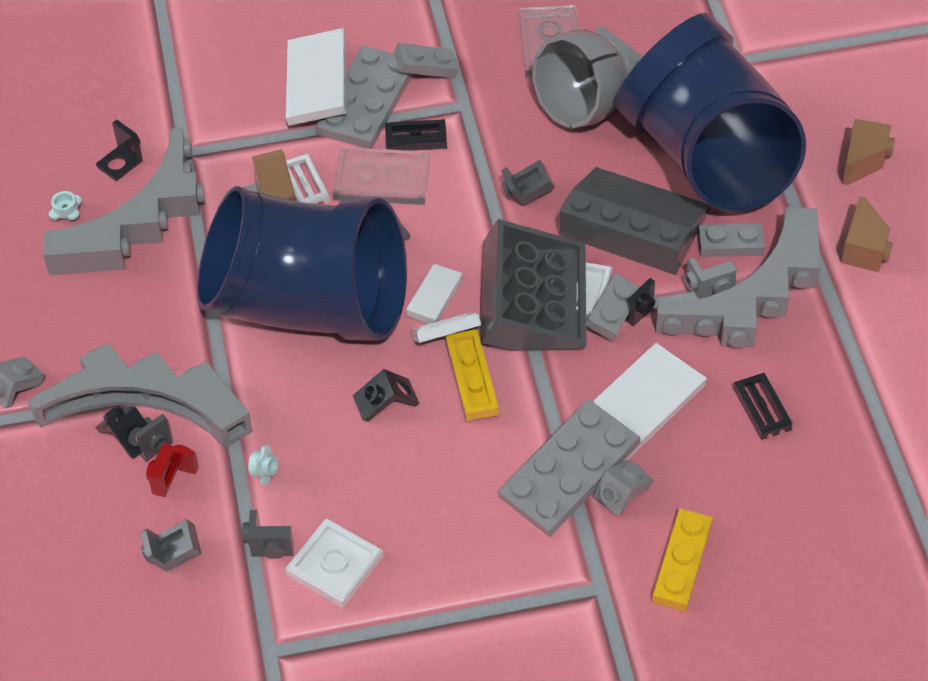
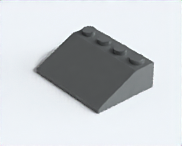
(632, 219)
(532, 289)

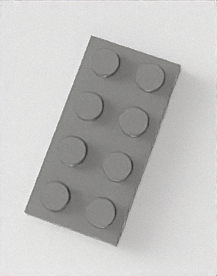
(372, 95)
(568, 467)

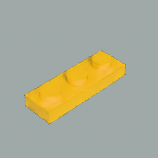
(472, 375)
(682, 560)

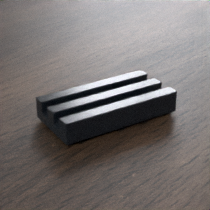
(413, 137)
(754, 416)

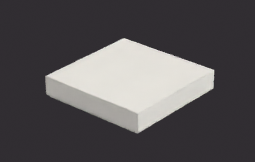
(334, 562)

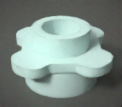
(65, 206)
(263, 465)

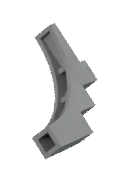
(140, 220)
(764, 293)
(149, 383)

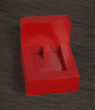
(167, 463)

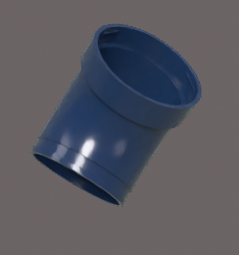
(714, 116)
(305, 264)

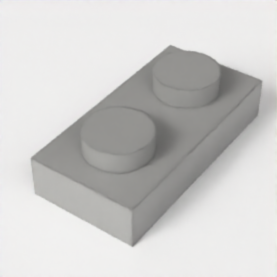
(426, 60)
(731, 240)
(612, 307)

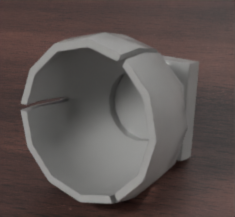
(581, 75)

